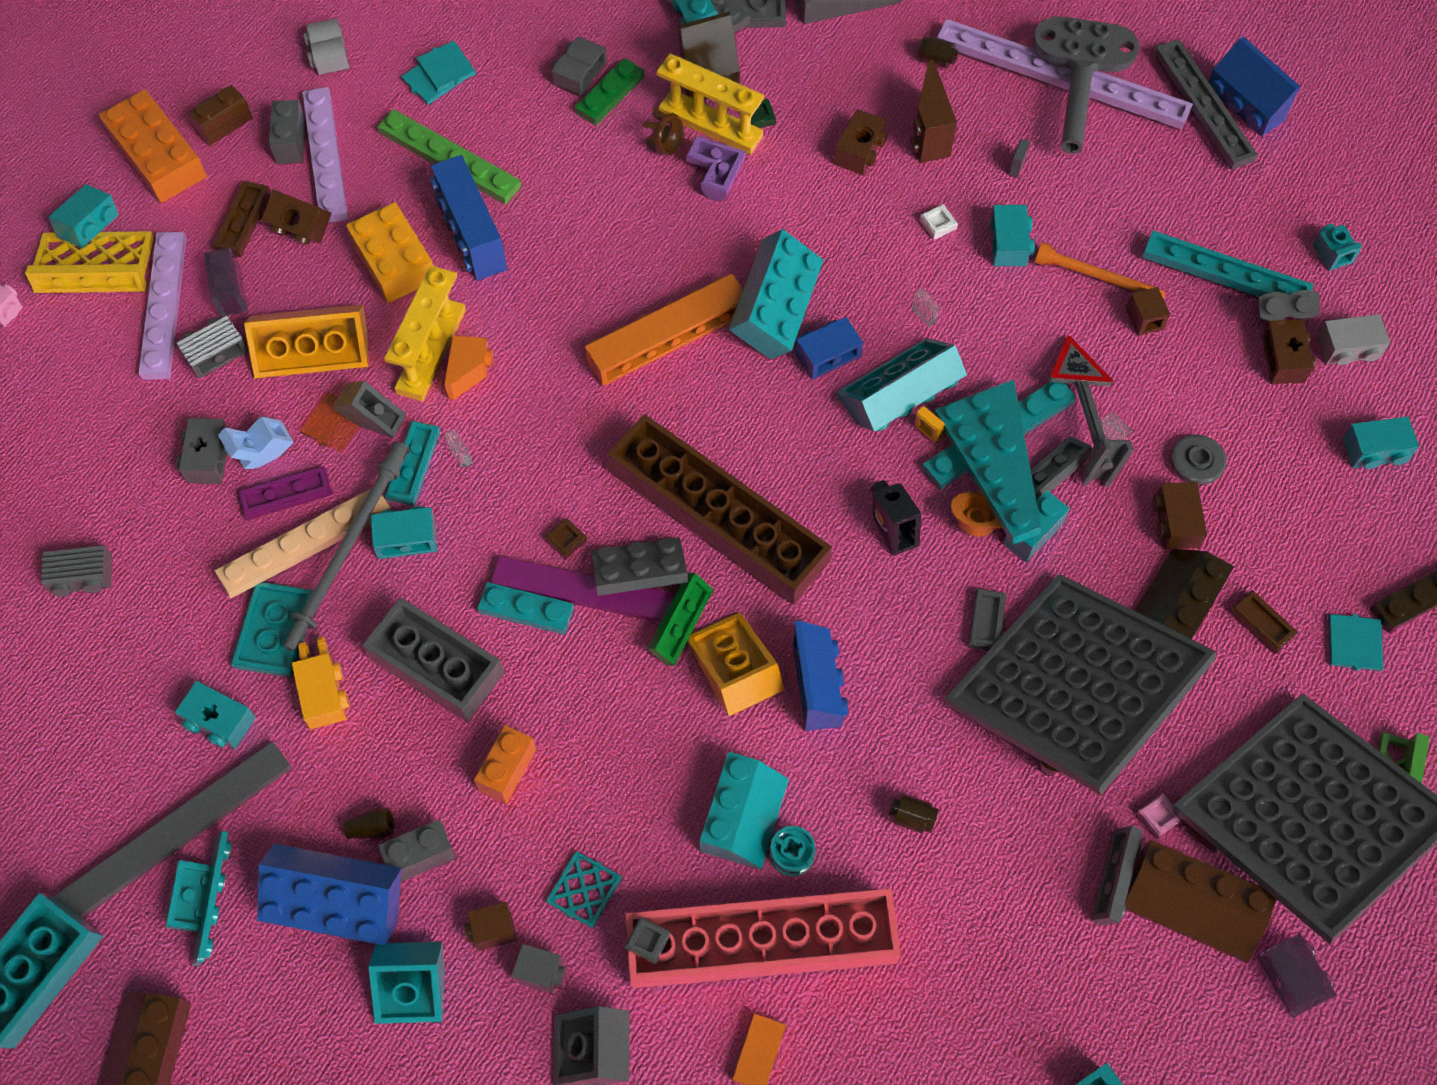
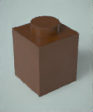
(1147, 311)
(490, 926)

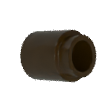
(939, 50)
(913, 814)

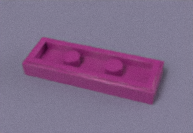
(285, 492)

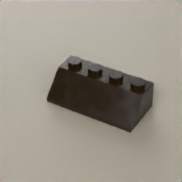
(1185, 590)

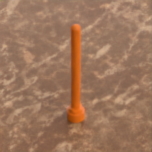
(1048, 255)

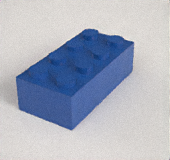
(467, 218)
(328, 894)

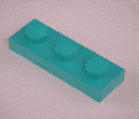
(526, 608)

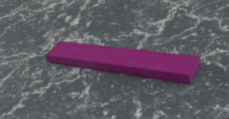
(580, 589)

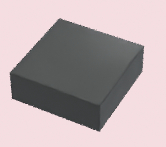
(1019, 158)
(647, 940)

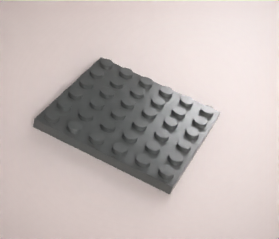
(1081, 682)
(1314, 816)

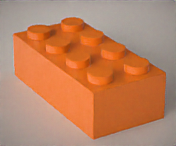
(153, 145)

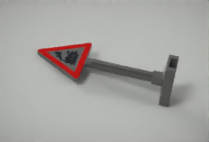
(1078, 368)

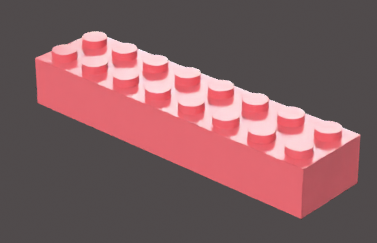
(769, 938)

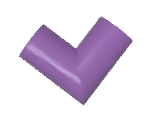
(722, 165)

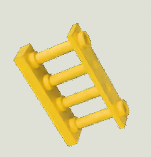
(704, 118)
(425, 333)

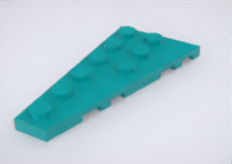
(992, 446)

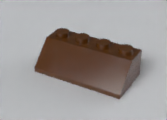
(1199, 901)
(146, 1040)

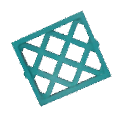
(597, 867)

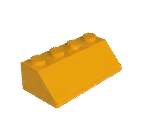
(307, 341)

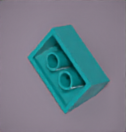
(743, 811)

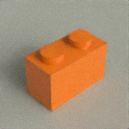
(505, 764)

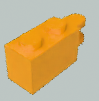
(319, 686)

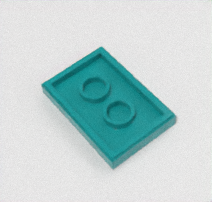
(267, 628)

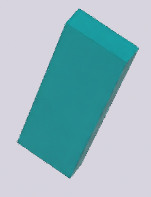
(421, 441)

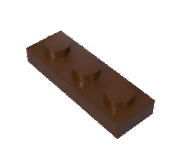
(242, 217)

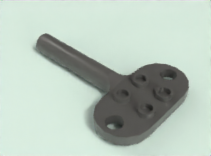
(1084, 48)

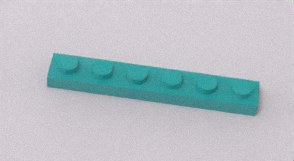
(1219, 267)
(1034, 411)

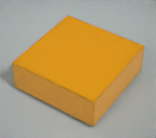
(929, 424)

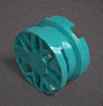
(792, 850)

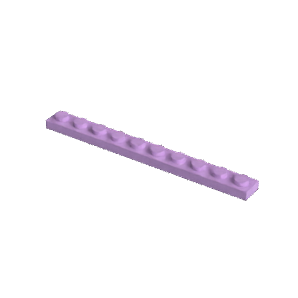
(1103, 86)

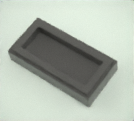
(986, 619)

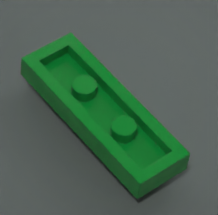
(609, 91)
(680, 619)

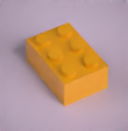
(390, 251)

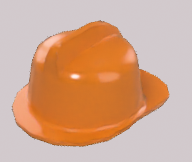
(974, 514)

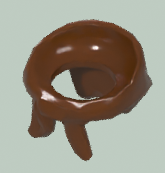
(666, 138)

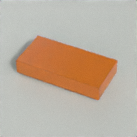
(759, 1051)

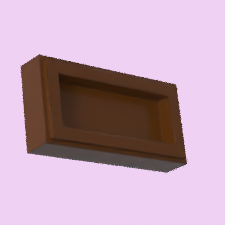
(1263, 622)

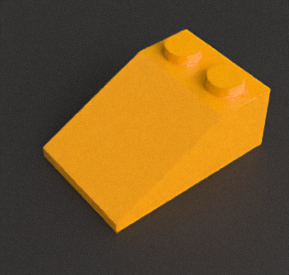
(736, 663)

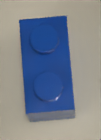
(828, 347)

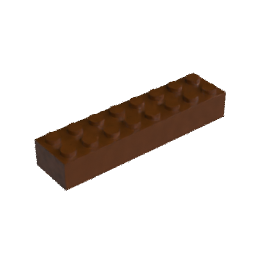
(719, 508)

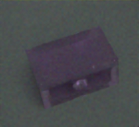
(225, 282)
(1297, 975)

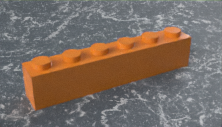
(664, 330)

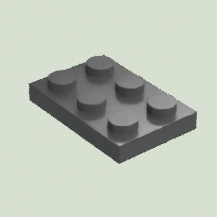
(639, 566)

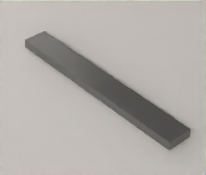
(174, 831)

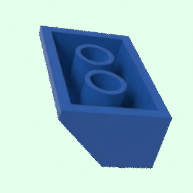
(1253, 87)
(818, 677)

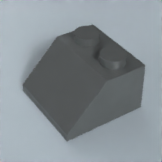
(591, 1047)

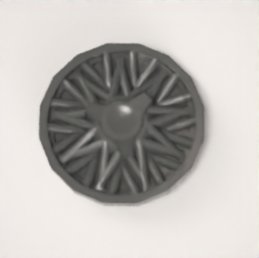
(1198, 459)

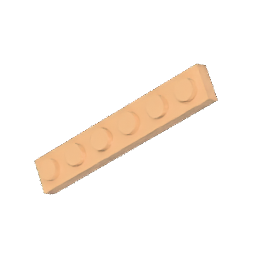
(293, 546)

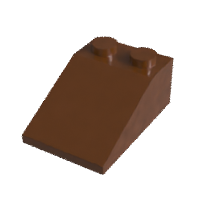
(935, 120)

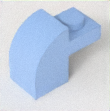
(259, 444)

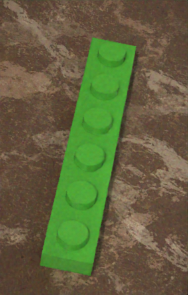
(436, 149)

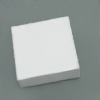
(938, 221)

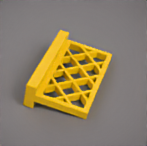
(91, 276)

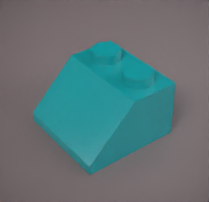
(407, 982)

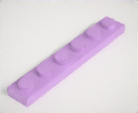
(325, 153)
(163, 306)

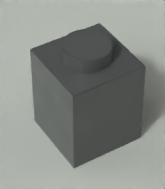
(539, 969)

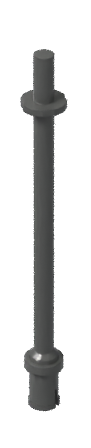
(387, 471)

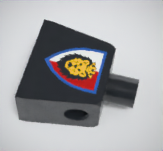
(896, 517)

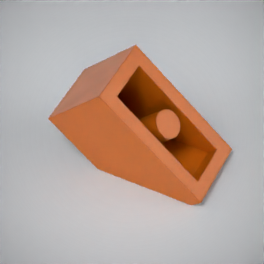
(467, 364)

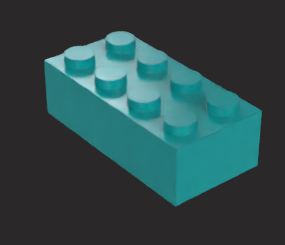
(776, 294)
(38, 961)

